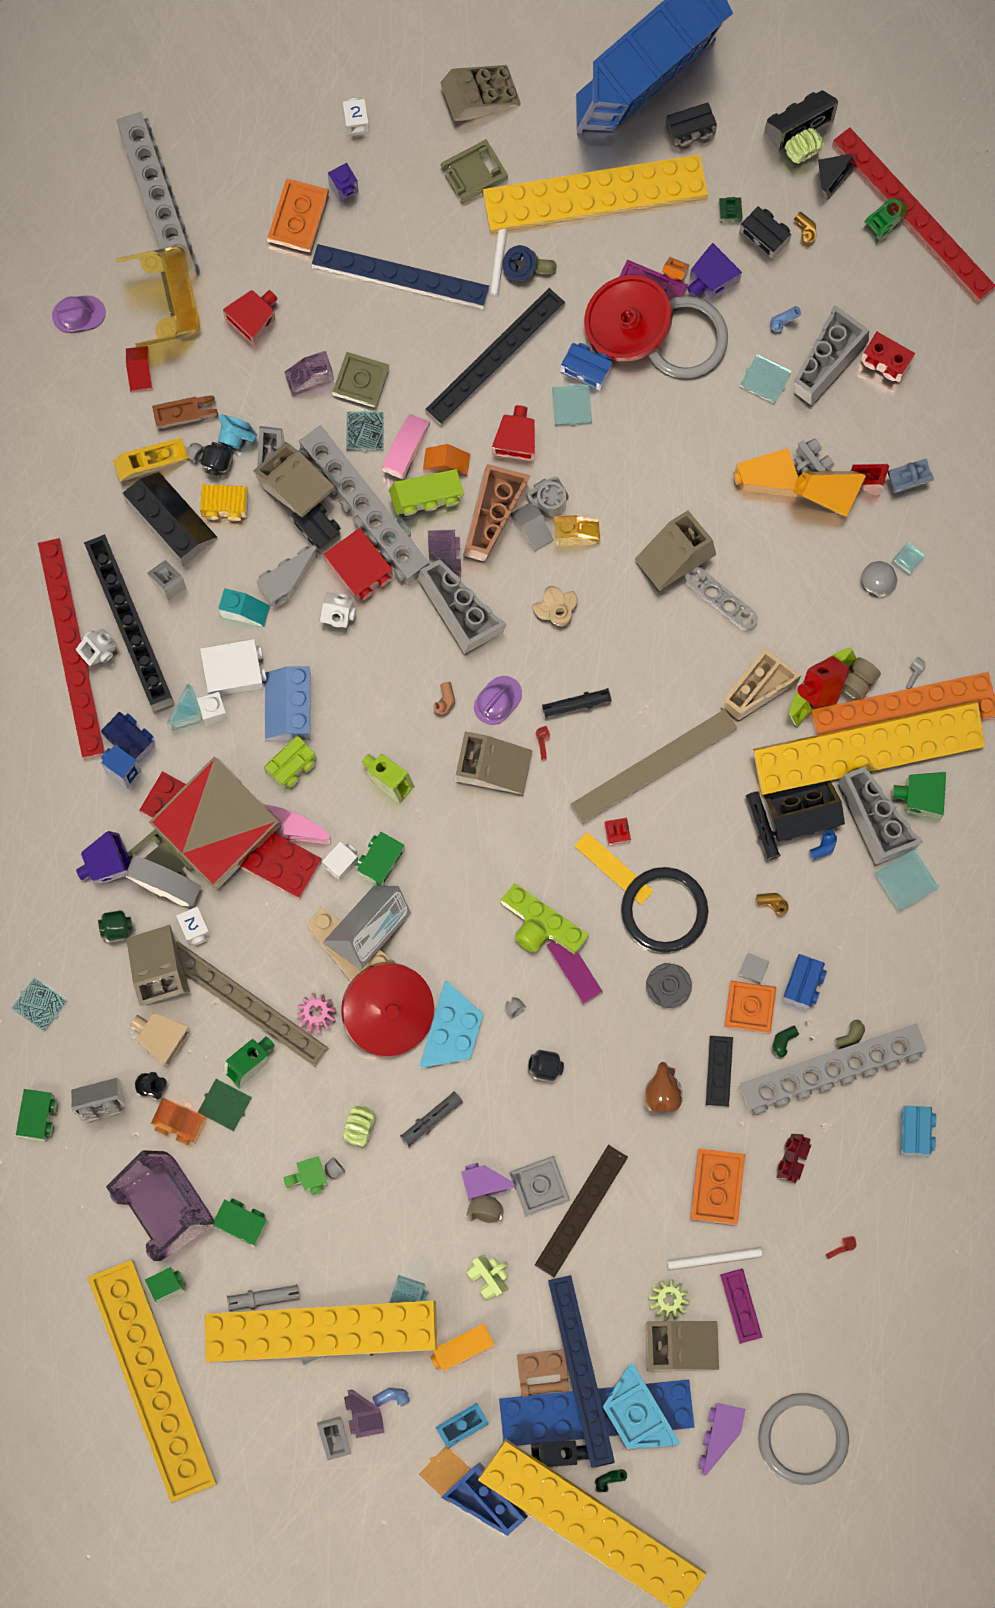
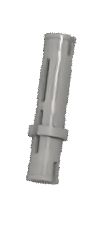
(262, 1297)

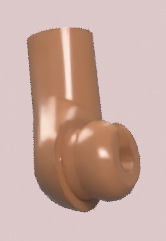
(447, 700)

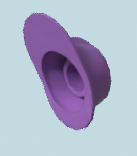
(78, 313)
(497, 700)

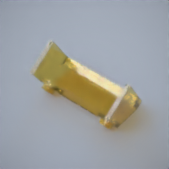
(178, 290)

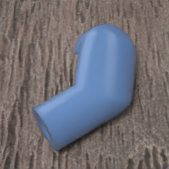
(781, 319)
(389, 1394)

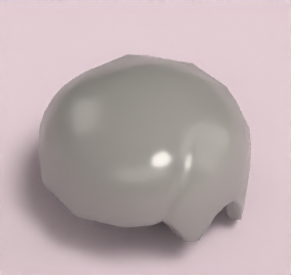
(879, 578)

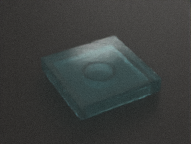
(907, 880)

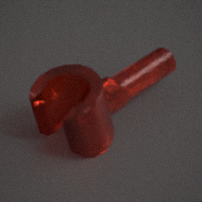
(541, 734)
(849, 1245)

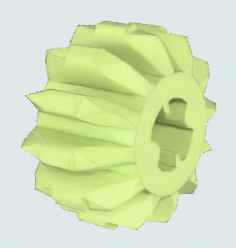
(804, 145)
(359, 1125)
(662, 1295)

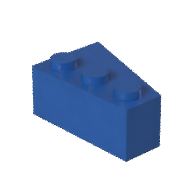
(484, 1502)

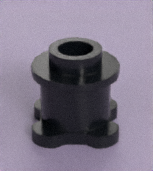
(150, 1084)

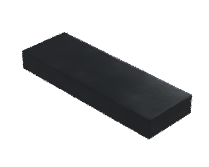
(719, 1071)

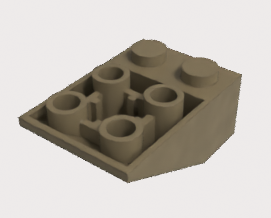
(479, 91)
(293, 479)
(676, 550)
(493, 763)
(156, 966)
(682, 1345)

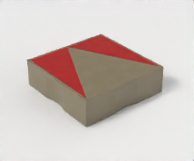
(215, 822)

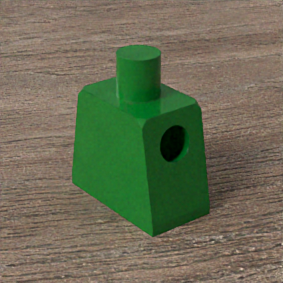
(923, 794)
(242, 1067)

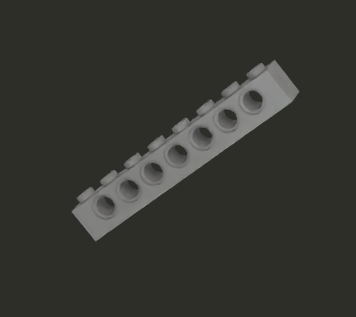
(130, 128)
(318, 441)
(908, 1036)

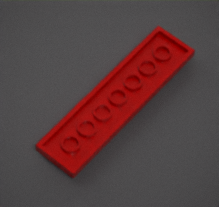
(275, 861)

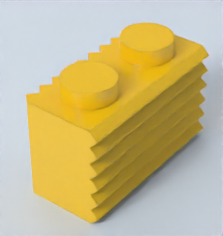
(224, 502)

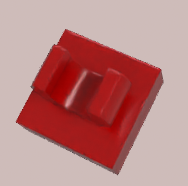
(617, 831)

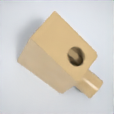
(160, 1036)

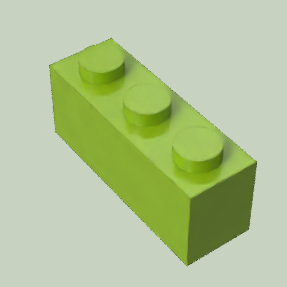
(426, 492)

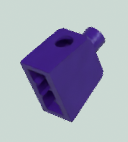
(713, 273)
(104, 859)

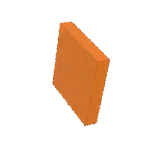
(750, 1007)

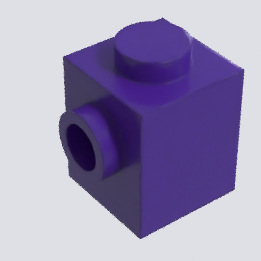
(343, 181)

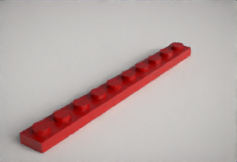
(917, 217)
(68, 639)

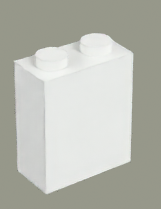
(233, 667)

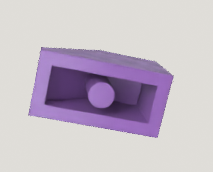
(484, 1181)

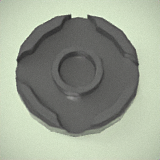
(668, 986)

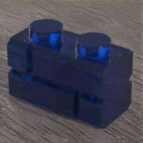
(127, 736)

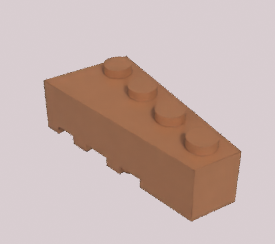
(494, 504)

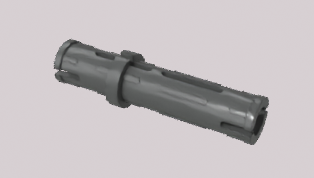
(424, 1124)

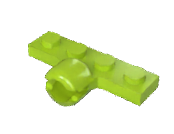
(541, 922)

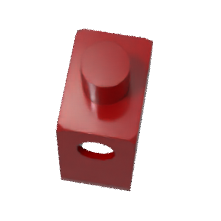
(251, 314)
(516, 435)
(824, 682)

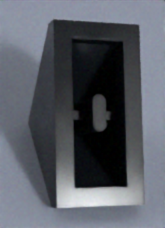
(834, 171)

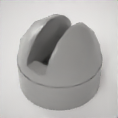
(195, 452)
(515, 1007)
(334, 1168)

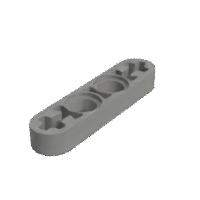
(723, 596)

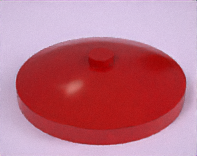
(628, 318)
(387, 1009)

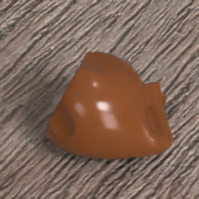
(663, 1090)

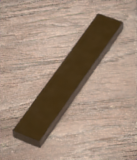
(581, 1211)

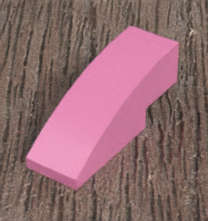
(405, 446)
(299, 827)

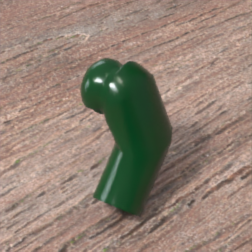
(781, 1040)
(610, 1477)

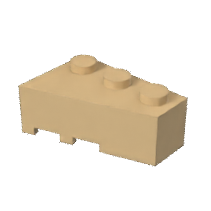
(759, 684)

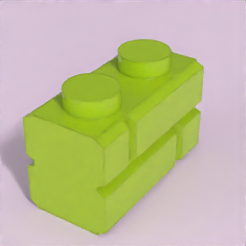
(290, 763)

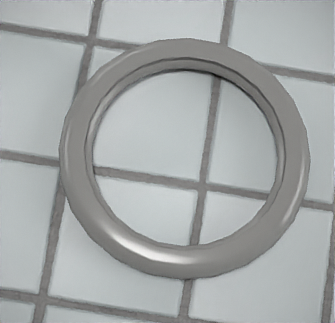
(719, 351)
(765, 1440)

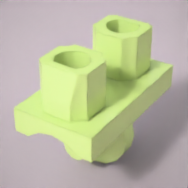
(492, 1273)

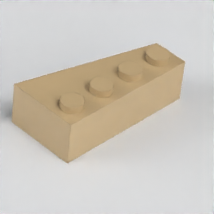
(321, 926)

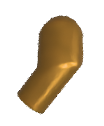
(808, 227)
(774, 900)

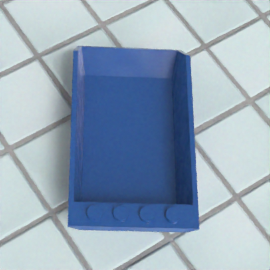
(647, 60)

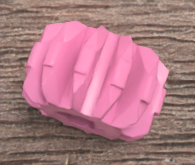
(316, 1021)

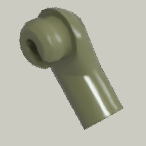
(544, 266)
(854, 1035)

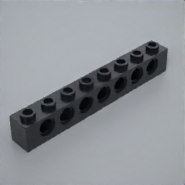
(129, 623)

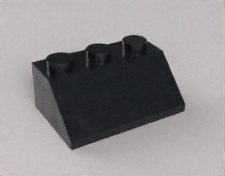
(812, 112)
(804, 810)

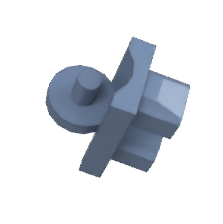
(910, 475)

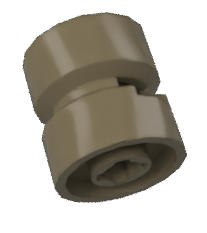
(861, 675)

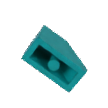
(243, 608)

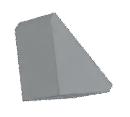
(269, 441)
(532, 526)
(167, 579)
(333, 1438)

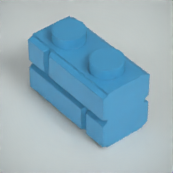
(917, 1131)
(462, 1425)

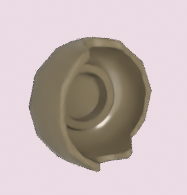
(485, 1209)

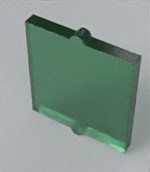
(224, 1105)

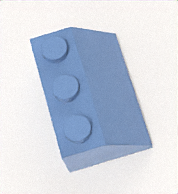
(288, 703)

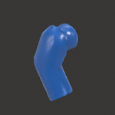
(826, 847)

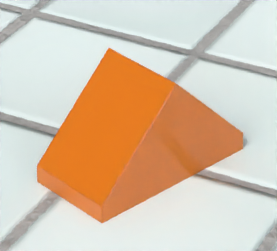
(446, 458)

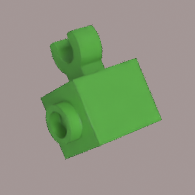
(310, 1175)

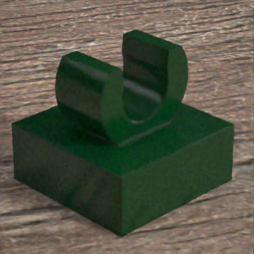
(730, 209)

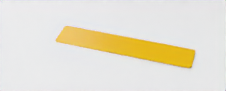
(610, 865)

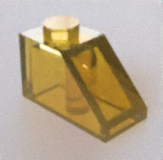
(576, 530)

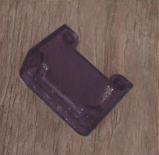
(161, 1202)

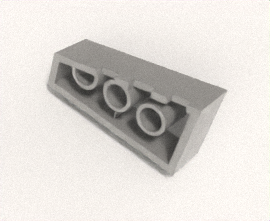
(830, 354)
(459, 607)
(877, 818)

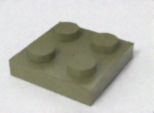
(360, 379)

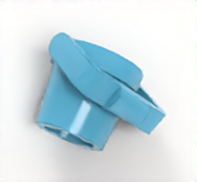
(234, 431)

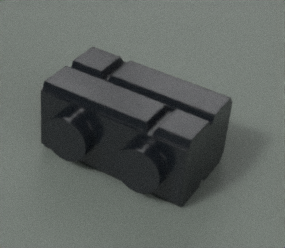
(691, 124)
(765, 232)
(317, 528)

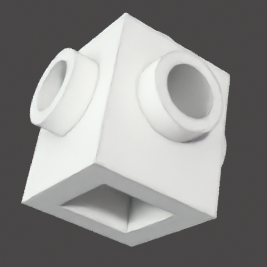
(337, 609)
(96, 647)

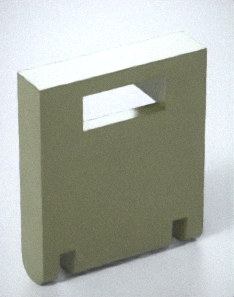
(470, 174)
(163, 855)

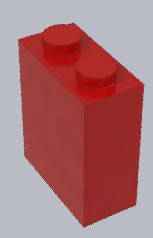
(358, 565)

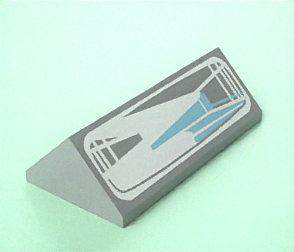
(369, 925)

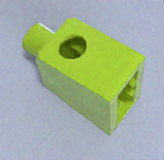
(388, 776)

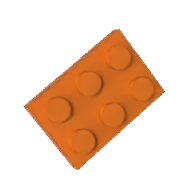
(298, 215)
(717, 1186)

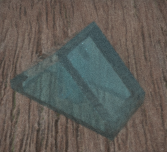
(186, 711)

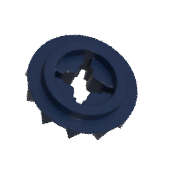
(516, 253)

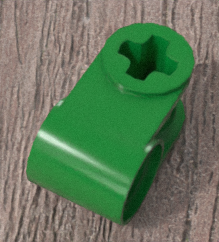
(883, 220)

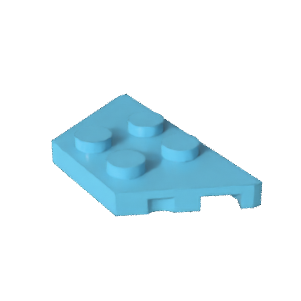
(452, 1029)
(637, 1414)

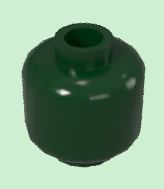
(114, 926)

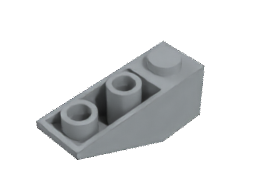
(283, 581)

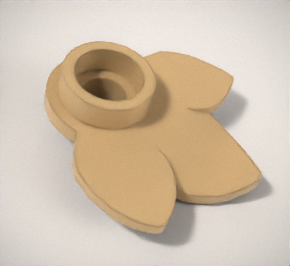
(555, 603)

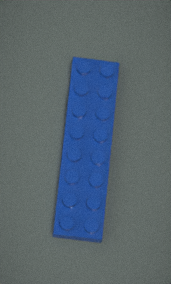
(556, 1416)

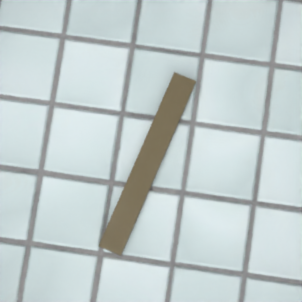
(653, 766)
(251, 1007)

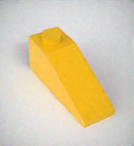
(149, 459)

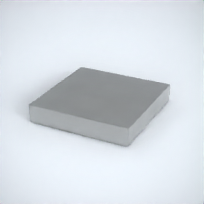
(539, 1186)

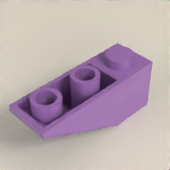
(725, 1428)

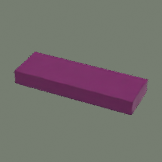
(671, 286)
(575, 972)
(741, 1306)

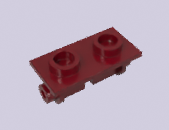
(796, 1147)

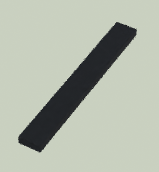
(495, 356)

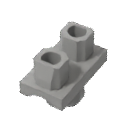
(809, 460)

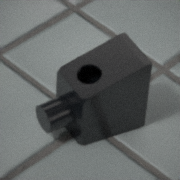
(550, 1453)

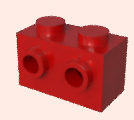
(887, 357)

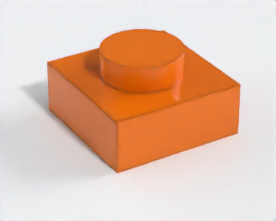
(675, 269)

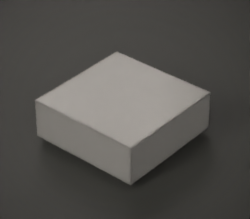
(754, 968)

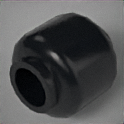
(216, 458)
(545, 1065)

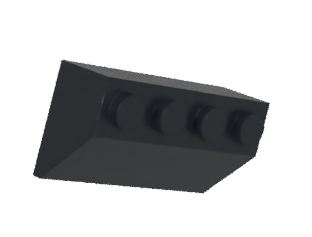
(169, 517)

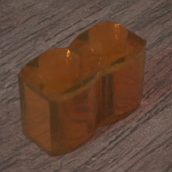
(178, 1121)

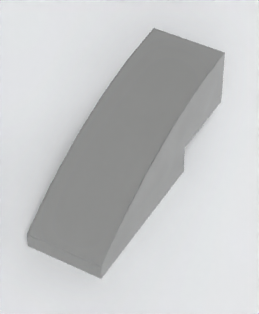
(163, 881)

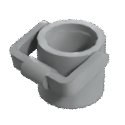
(550, 497)

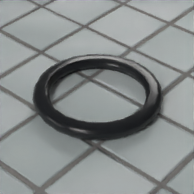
(641, 938)

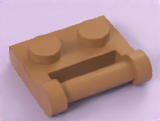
(539, 1365)

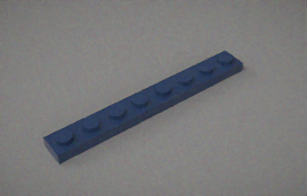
(400, 276)
(581, 1371)

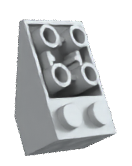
(98, 1099)

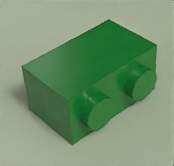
(380, 859)
(36, 1115)
(240, 1222)
(166, 1285)

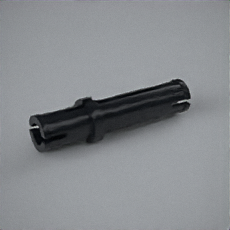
(575, 703)
(771, 851)

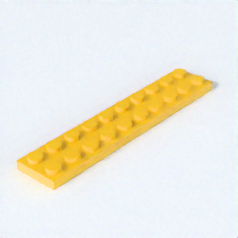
(595, 193)
(869, 746)
(321, 1331)
(151, 1381)
(592, 1525)

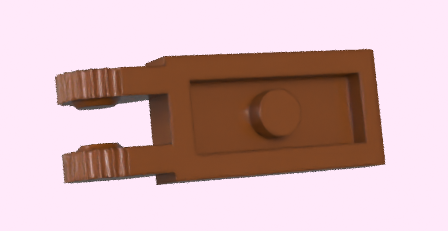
(183, 411)

